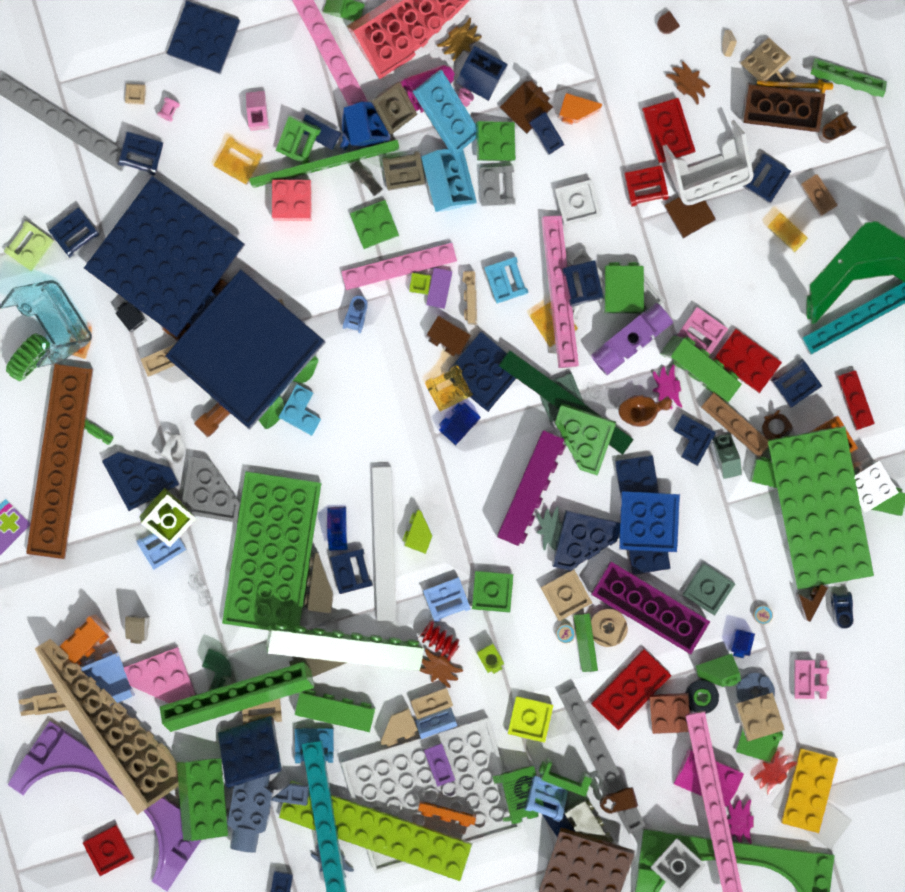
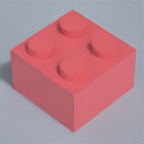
(291, 200)

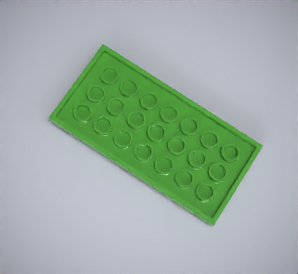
(821, 507)
(271, 551)

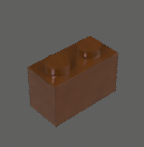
(448, 336)

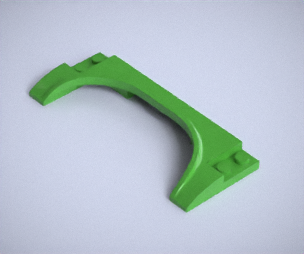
(804, 869)

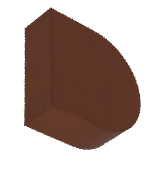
(667, 23)

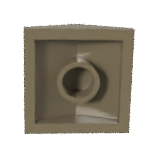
(394, 107)

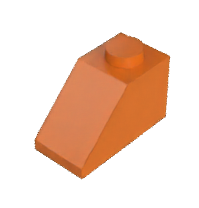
(577, 109)

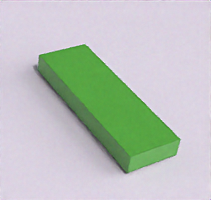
(585, 642)

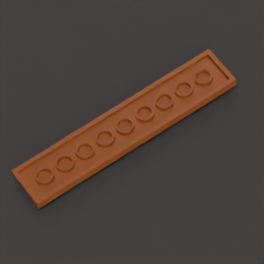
(59, 461)

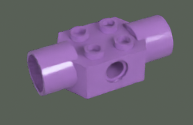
(648, 324)

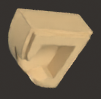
(729, 43)

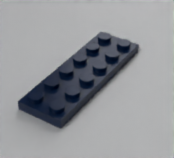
(640, 476)

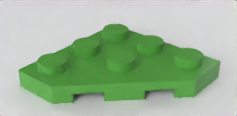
(585, 436)

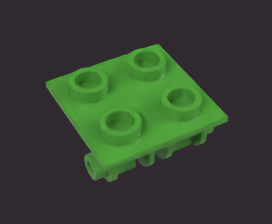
(760, 748)

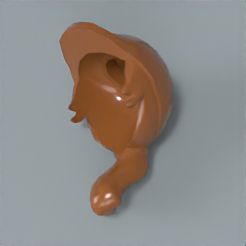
(642, 410)

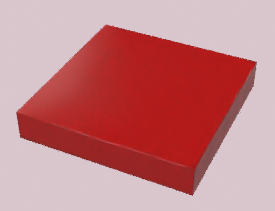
(108, 850)

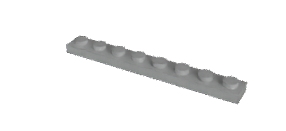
(60, 122)
(599, 754)

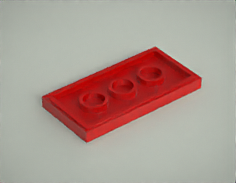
(631, 689)

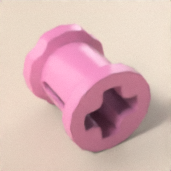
(168, 109)

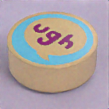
(763, 614)
(565, 633)

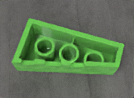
(701, 367)

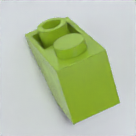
(419, 535)

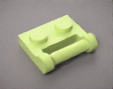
(34, 249)

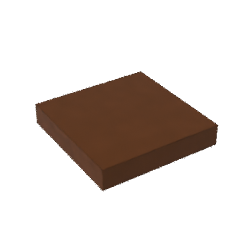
(689, 217)

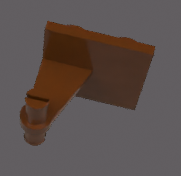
(526, 104)

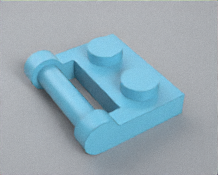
(500, 283)

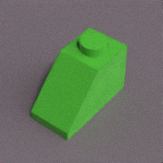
(720, 671)

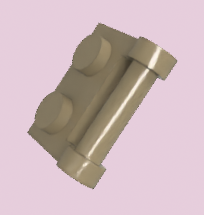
(403, 177)

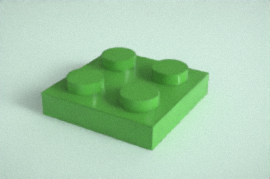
(495, 141)
(374, 224)
(492, 591)

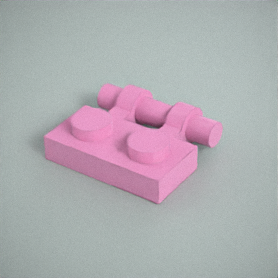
(805, 679)

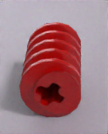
(440, 640)

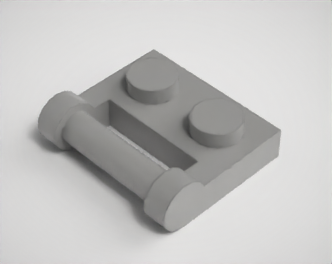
(491, 187)

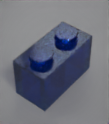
(459, 423)

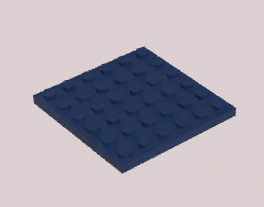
(164, 256)

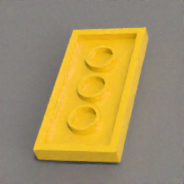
(809, 790)

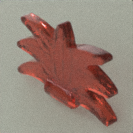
(774, 772)

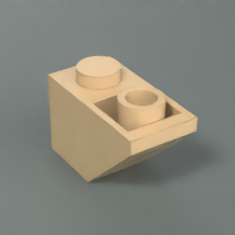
(400, 725)

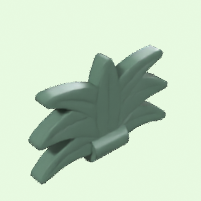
(550, 528)

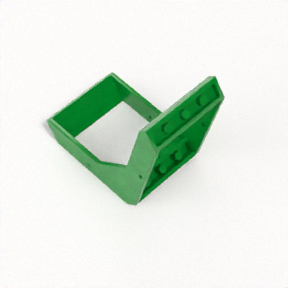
(869, 254)

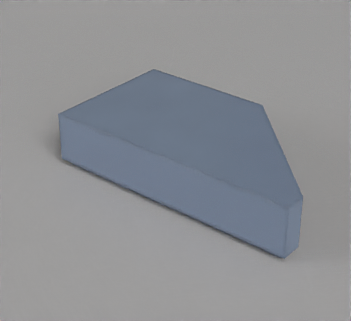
(293, 794)

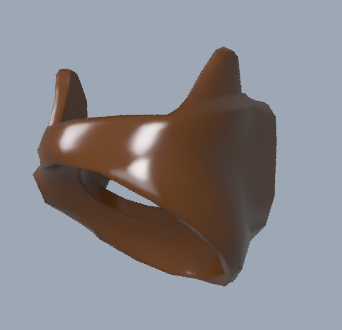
(787, 426)

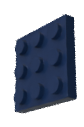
(203, 37)
(482, 373)
(249, 751)

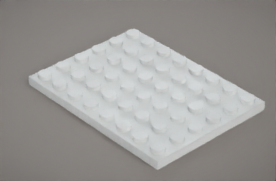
(401, 777)

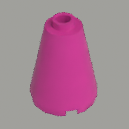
(412, 82)

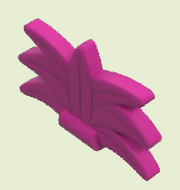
(668, 385)
(741, 821)

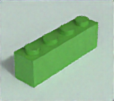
(335, 711)

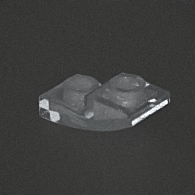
(604, 395)

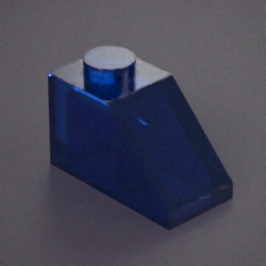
(337, 528)

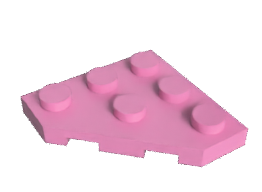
(162, 676)

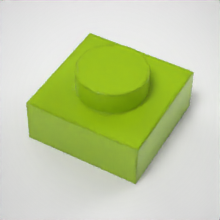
(420, 283)

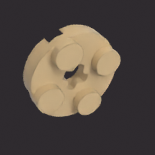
(613, 637)

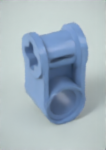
(355, 315)

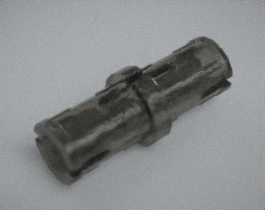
(366, 178)

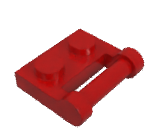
(645, 179)

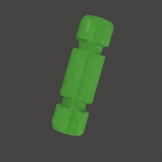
(98, 432)

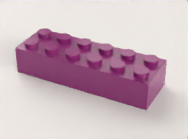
(530, 488)
(650, 607)

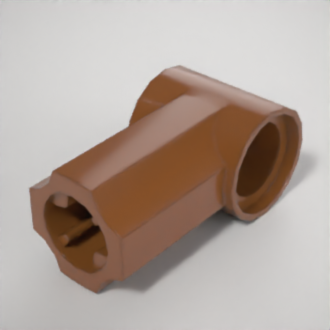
(210, 421)

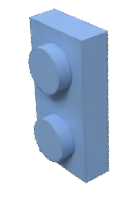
(436, 723)

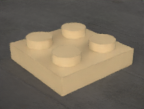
(566, 595)
(759, 717)

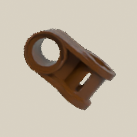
(839, 127)
(623, 800)

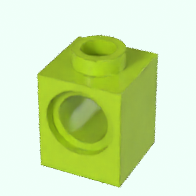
(484, 652)

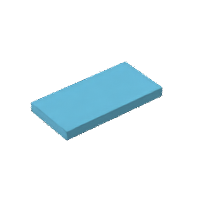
(446, 112)

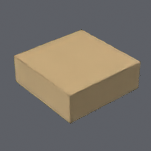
(135, 94)

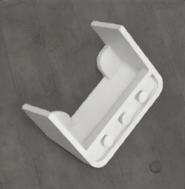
(715, 175)

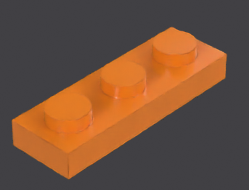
(446, 814)

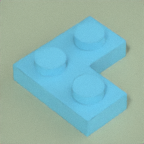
(295, 413)

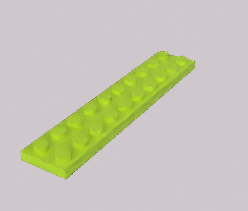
(389, 836)

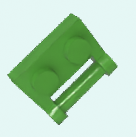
(292, 136)

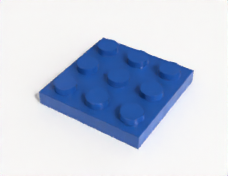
(649, 521)

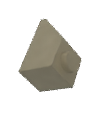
(136, 628)

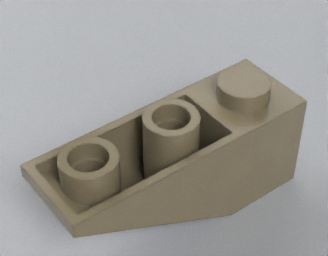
(320, 588)

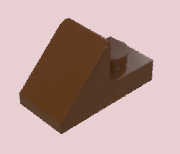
(809, 607)

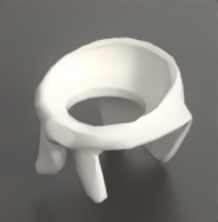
(178, 455)

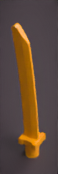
(821, 85)

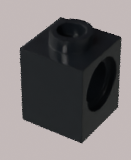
(130, 316)

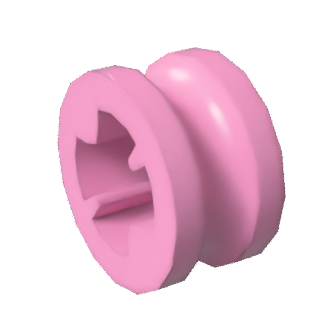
(465, 96)

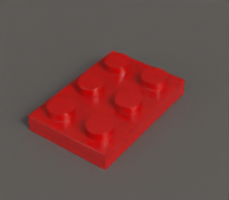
(668, 127)
(747, 361)

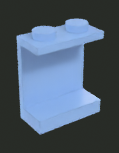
(110, 676)

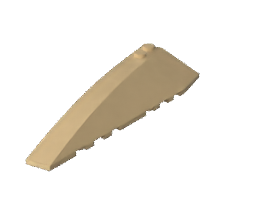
(127, 752)

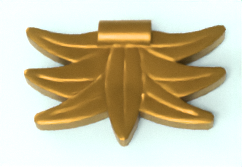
(460, 39)

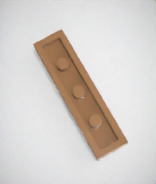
(735, 425)

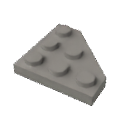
(208, 493)

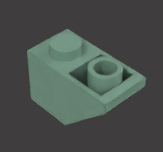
(727, 456)

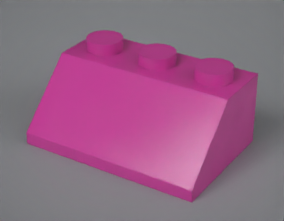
(728, 776)

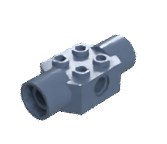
(249, 813)

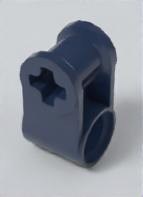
(842, 608)

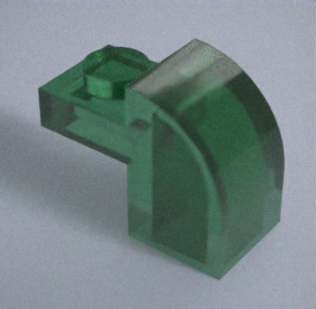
(219, 663)

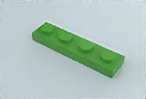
(848, 77)

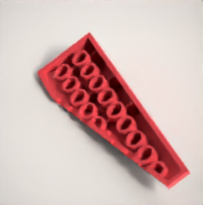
(398, 29)

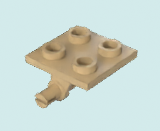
(767, 61)

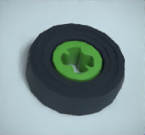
(704, 687)

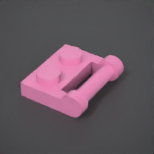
(706, 326)

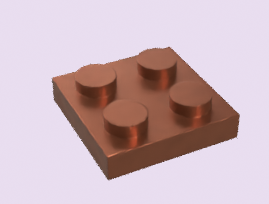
(669, 712)

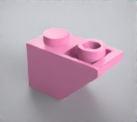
(257, 111)

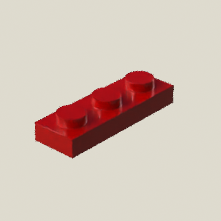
(855, 400)

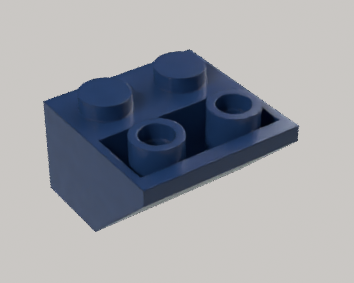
(481, 73)

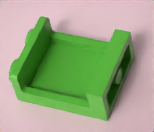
(624, 288)
(577, 787)

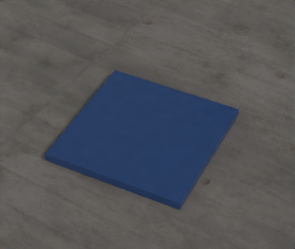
(245, 349)

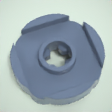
(749, 681)

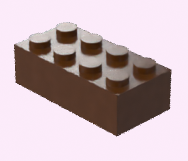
(783, 107)

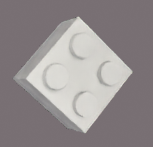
(678, 866)

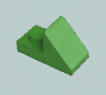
(344, 9)

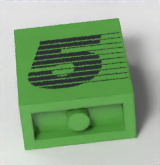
(516, 790)

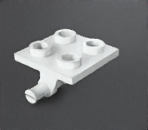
(872, 483)

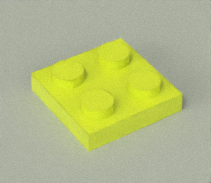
(530, 719)

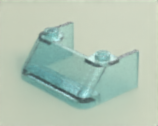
(56, 316)

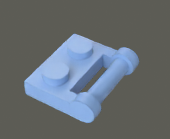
(162, 552)
(444, 593)
(548, 793)

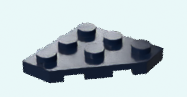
(138, 478)
(582, 539)

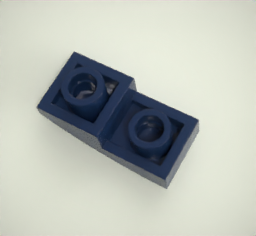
(328, 136)

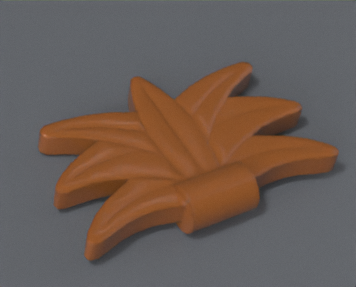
(688, 82)
(439, 668)

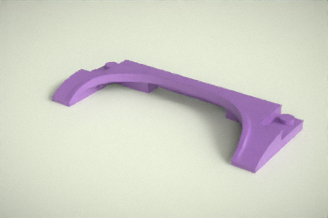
(62, 752)

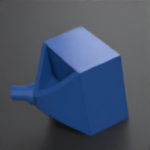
(362, 126)

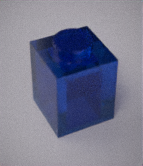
(741, 643)

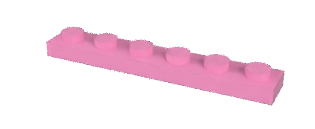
(399, 266)

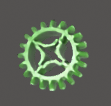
(26, 357)

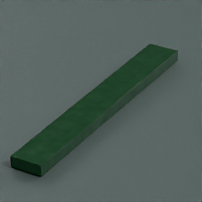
(555, 394)

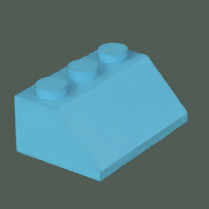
(448, 180)

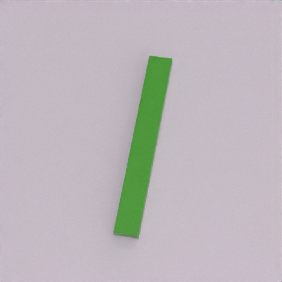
(325, 163)

